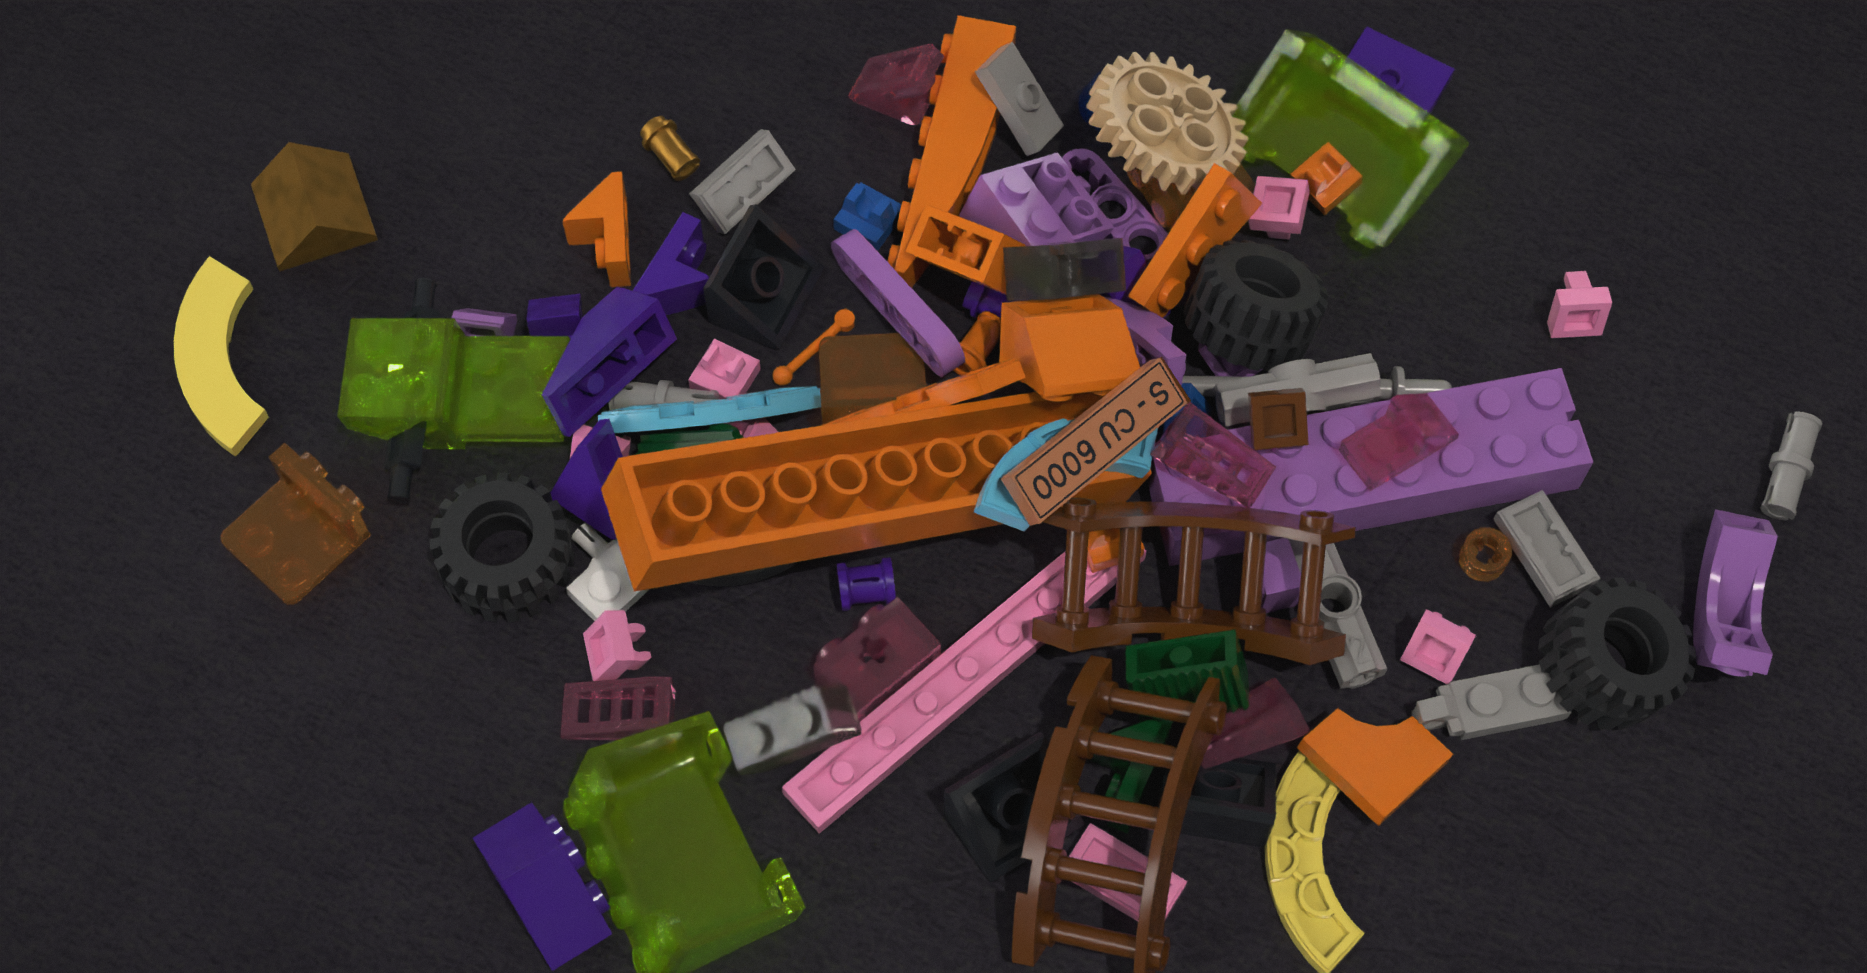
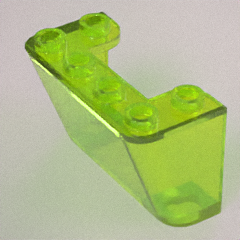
(674, 849)

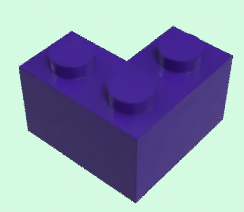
(541, 880)

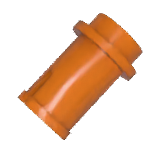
(979, 342)

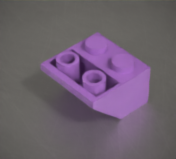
(1036, 203)

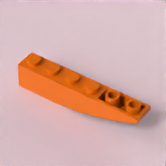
(956, 135)

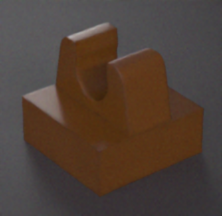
(1278, 418)

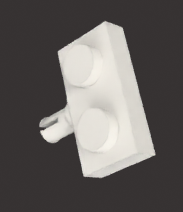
(606, 580)

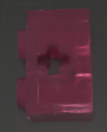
(880, 632)

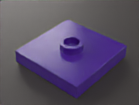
(1402, 68)

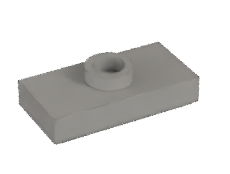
(1019, 98)
(742, 181)
(1546, 548)

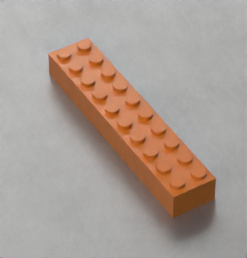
(823, 488)

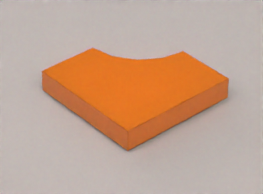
(1375, 763)

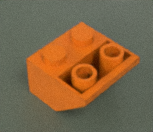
(1068, 345)

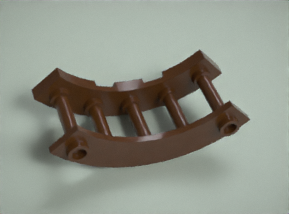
(1082, 628)
(1060, 799)

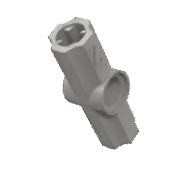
(1326, 387)
(1361, 657)

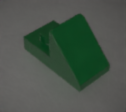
(1137, 775)

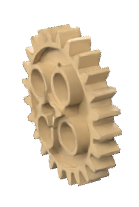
(1165, 121)

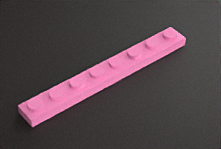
(934, 698)

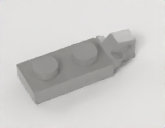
(1492, 704)

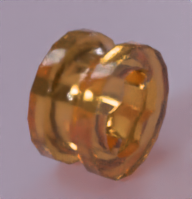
(1493, 539)

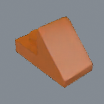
(604, 222)

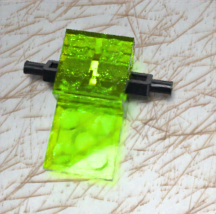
(438, 389)

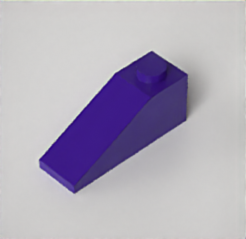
(605, 355)

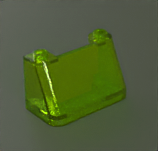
(1319, 96)

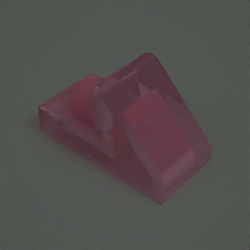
(899, 82)
(1397, 440)

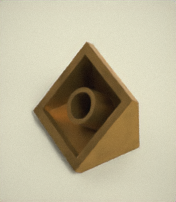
(311, 205)

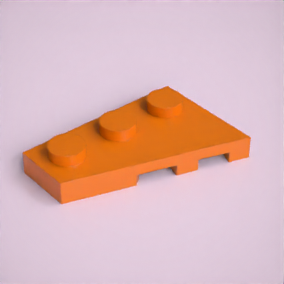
(1209, 219)

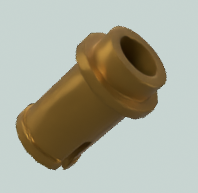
(661, 138)

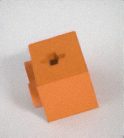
(961, 247)

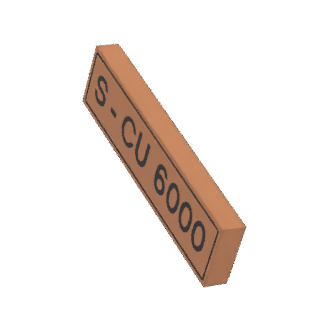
(1094, 441)

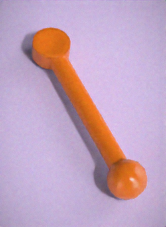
(843, 321)

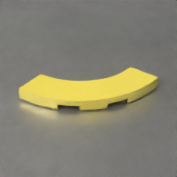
(203, 357)
(1297, 868)

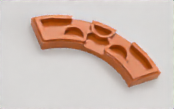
(946, 393)

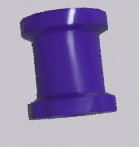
(866, 583)

